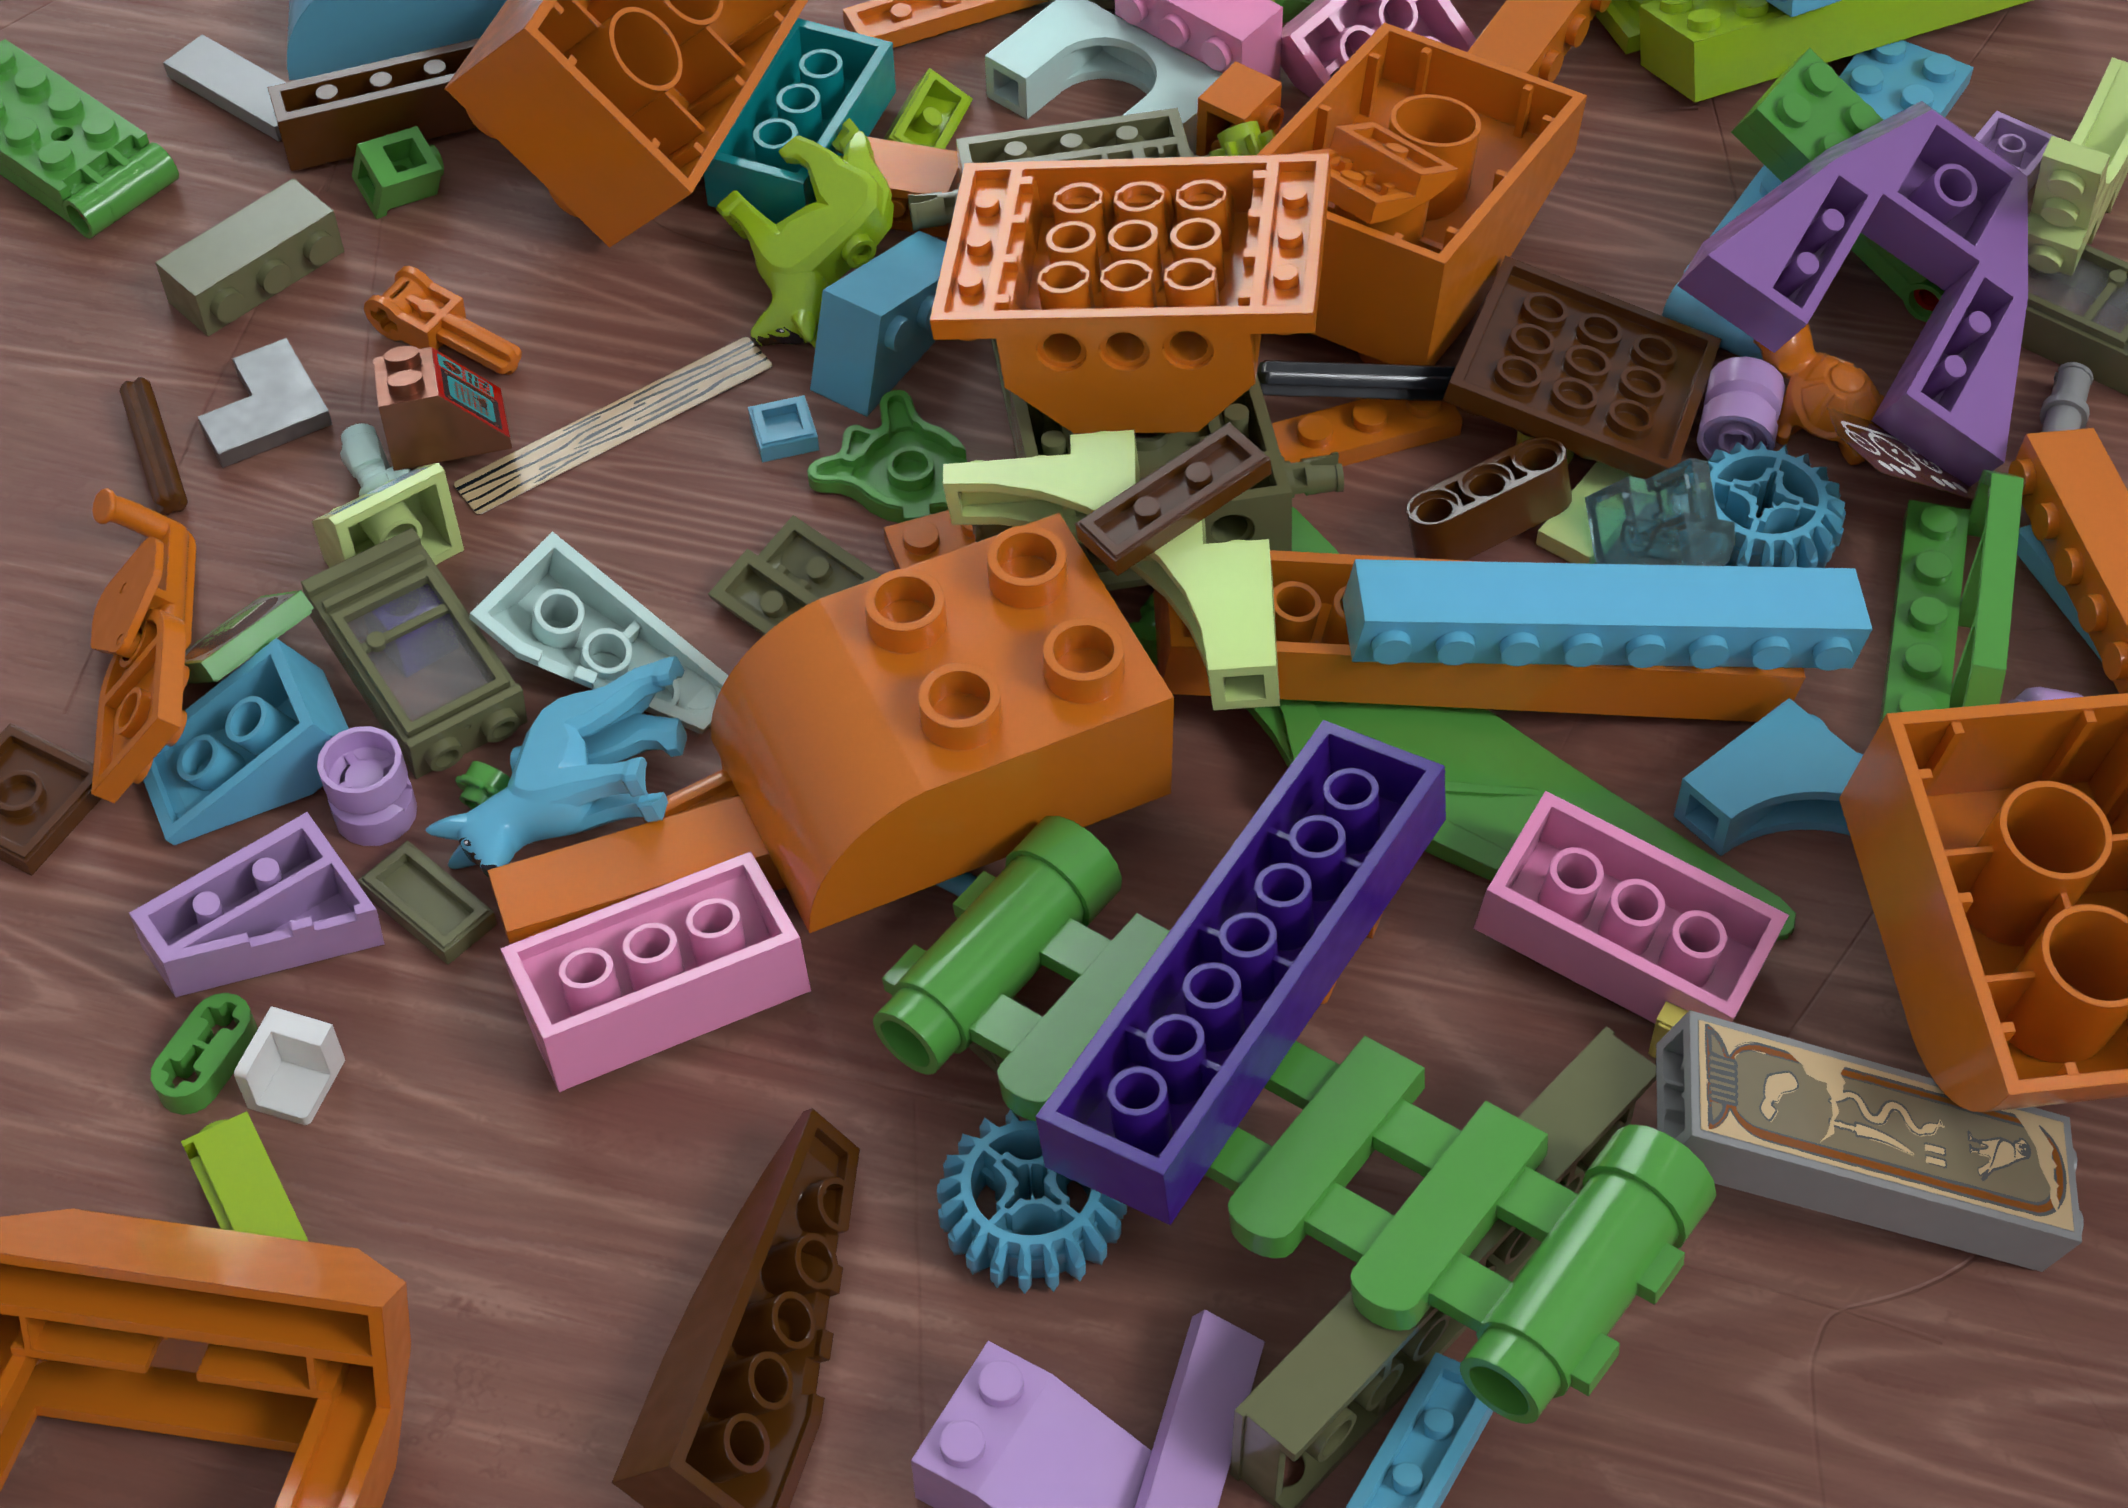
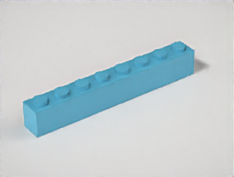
(1604, 614)

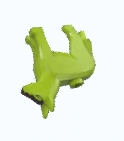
(818, 240)

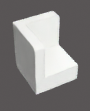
(289, 1066)

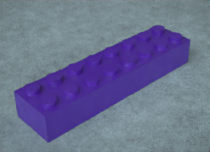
(1242, 972)

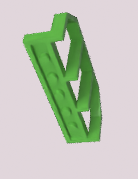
(1931, 605)

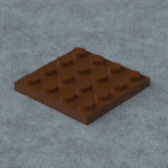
(1583, 370)

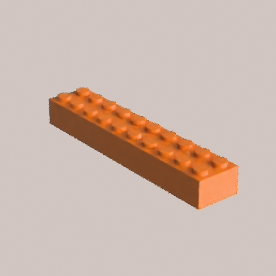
(1319, 665)

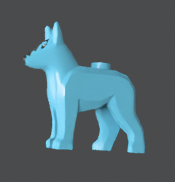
(573, 770)

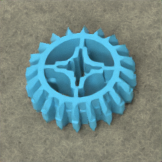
(1798, 506)
(1024, 1235)

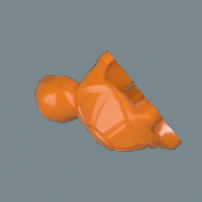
(1818, 384)

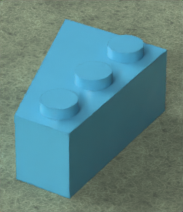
(877, 323)

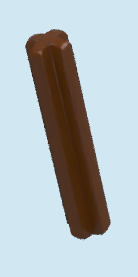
(153, 446)

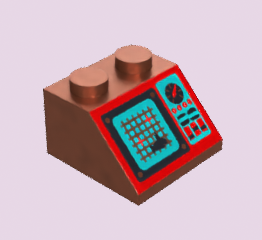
(436, 408)

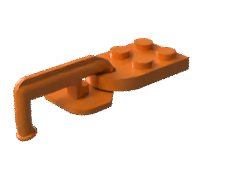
(147, 628)

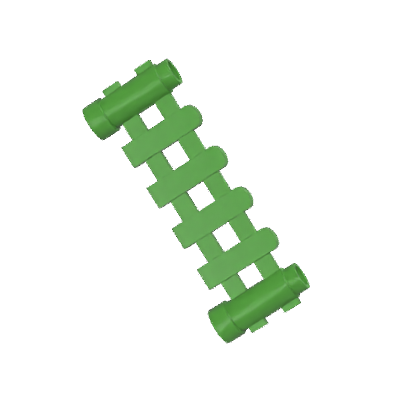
(1531, 1332)

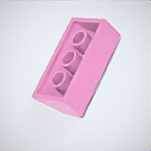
(656, 970)

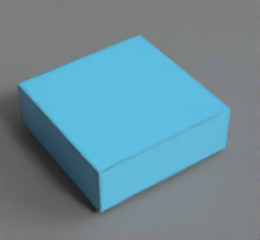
(783, 428)

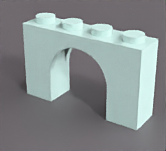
(1085, 42)

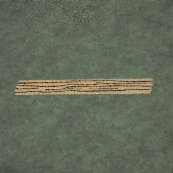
(612, 425)

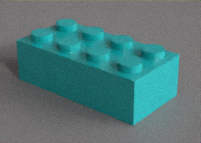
(809, 92)

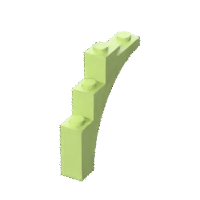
(2080, 178)
(1214, 588)

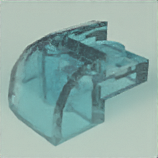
(1660, 520)

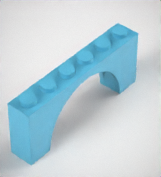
(1769, 781)

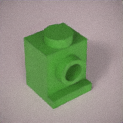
(397, 170)

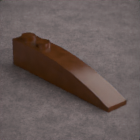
(742, 1371)

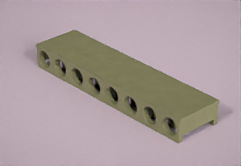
(1370, 1368)

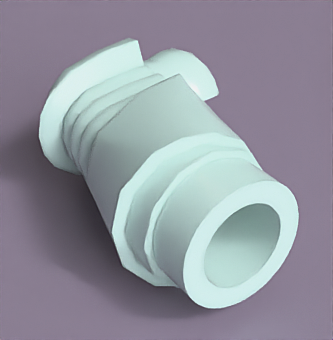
(366, 458)

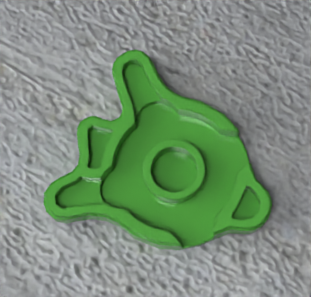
(892, 467)

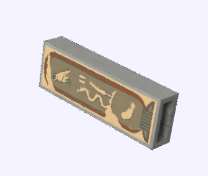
(1868, 1142)

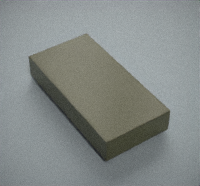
(427, 902)

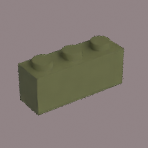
(250, 257)

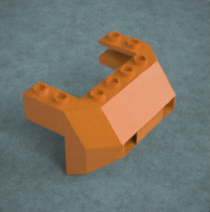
(207, 1343)

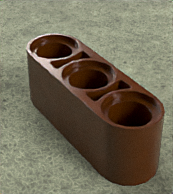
(1491, 501)

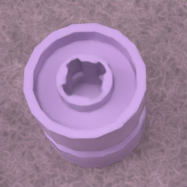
(1741, 405)
(367, 786)

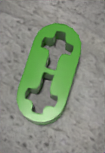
(200, 1051)

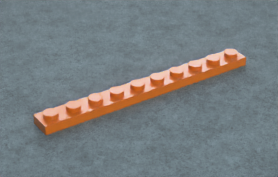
(1353, 429)

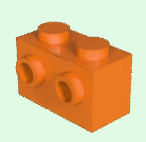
(1234, 99)

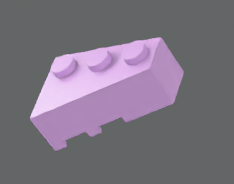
(258, 913)

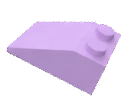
(1025, 1443)

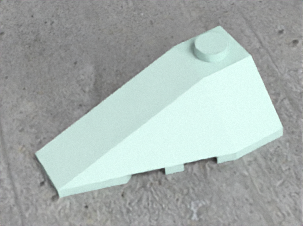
(588, 629)

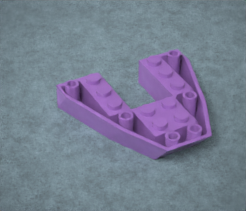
(1938, 208)

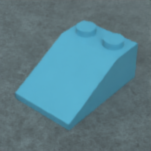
(246, 745)

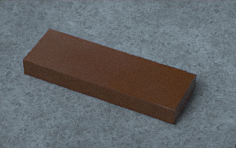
(1173, 498)

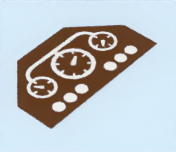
(1893, 456)

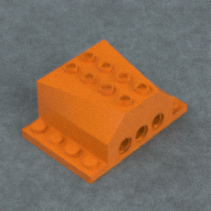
(1134, 281)

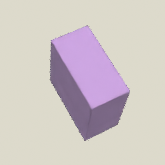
(2016, 143)

